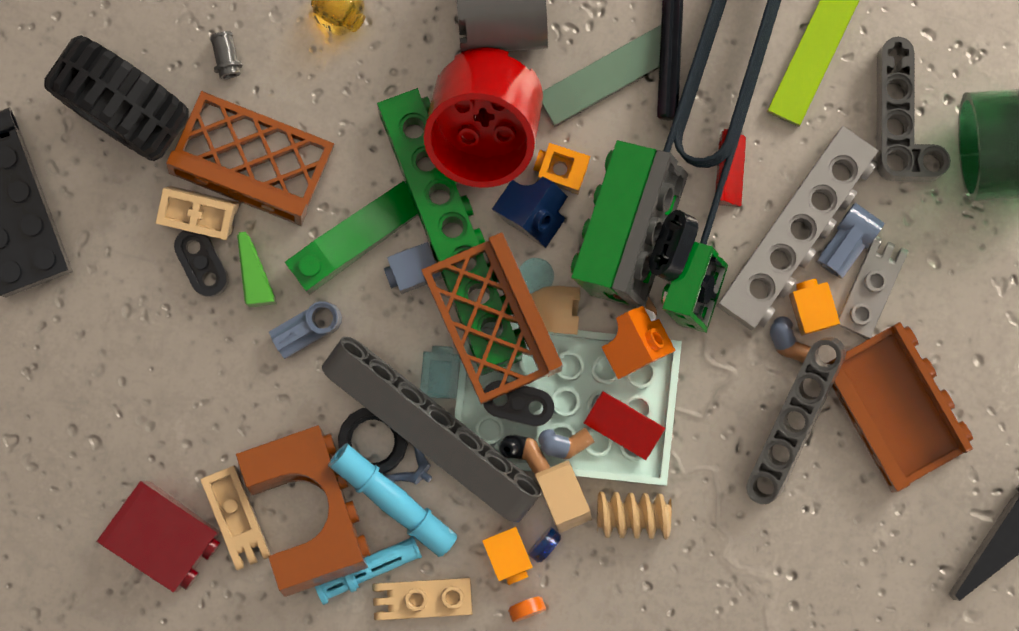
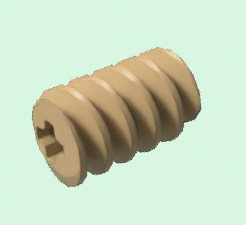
(634, 515)

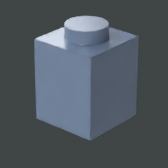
(406, 268)

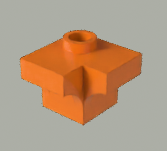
(637, 342)

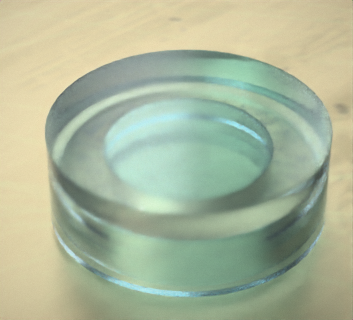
(537, 274)

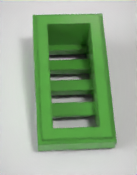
(254, 279)

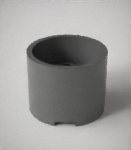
(503, 24)

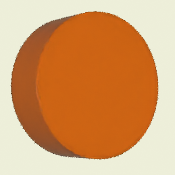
(526, 609)

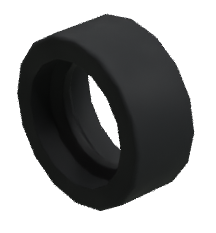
(361, 416)

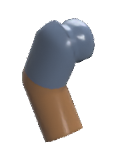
(785, 341)
(564, 447)

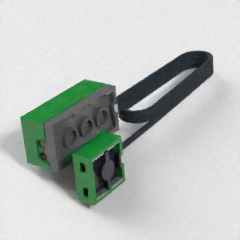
(647, 186)

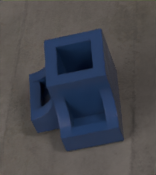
(532, 209)

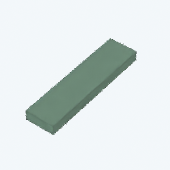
(603, 77)

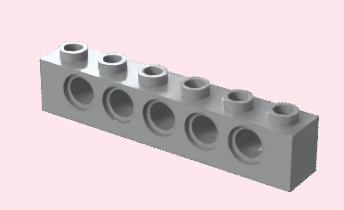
(843, 149)

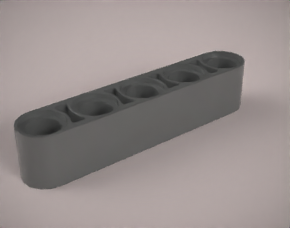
(783, 433)

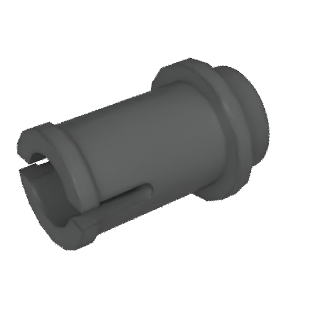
(225, 55)

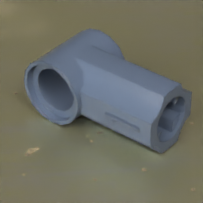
(853, 235)
(303, 330)

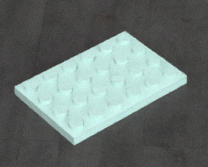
(574, 393)

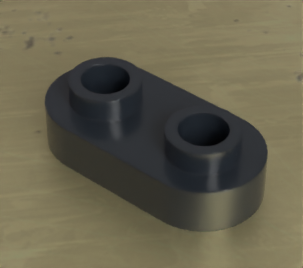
(201, 263)
(518, 405)

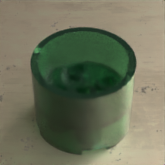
(989, 144)

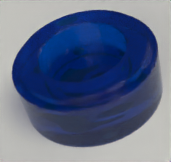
(544, 545)

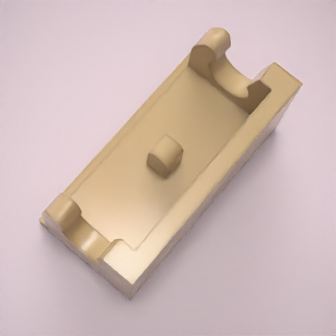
(196, 212)

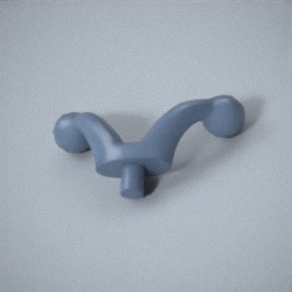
(418, 475)

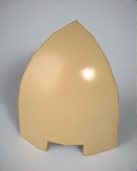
(558, 308)

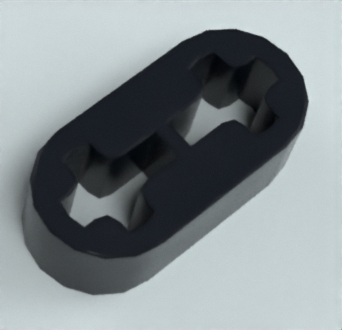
(673, 245)

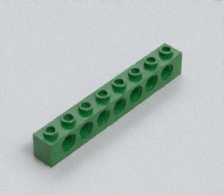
(396, 116)

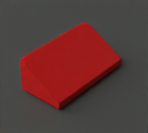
(734, 184)
(624, 425)

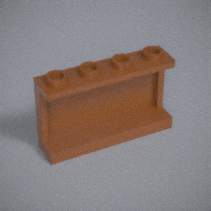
(899, 407)

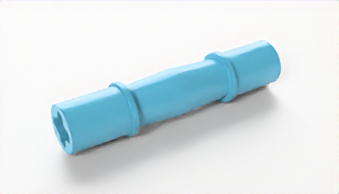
(392, 500)

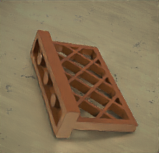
(239, 186)
(522, 307)

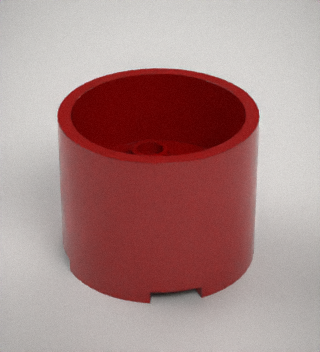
(483, 118)

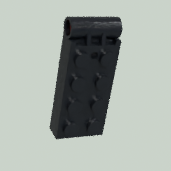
(28, 235)

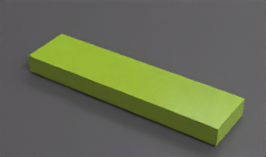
(811, 59)

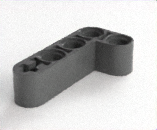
(904, 111)

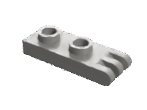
(871, 289)

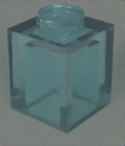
(440, 373)

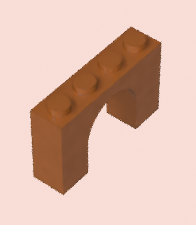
(337, 547)

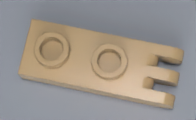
(235, 516)
(424, 598)

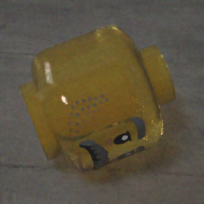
(339, 15)

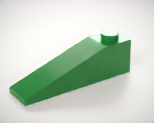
(352, 238)

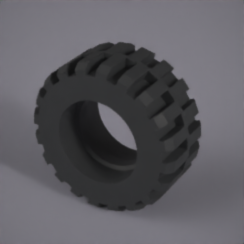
(116, 97)

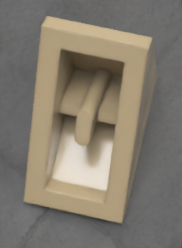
(564, 496)

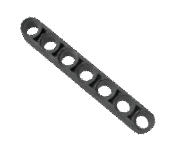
(431, 429)

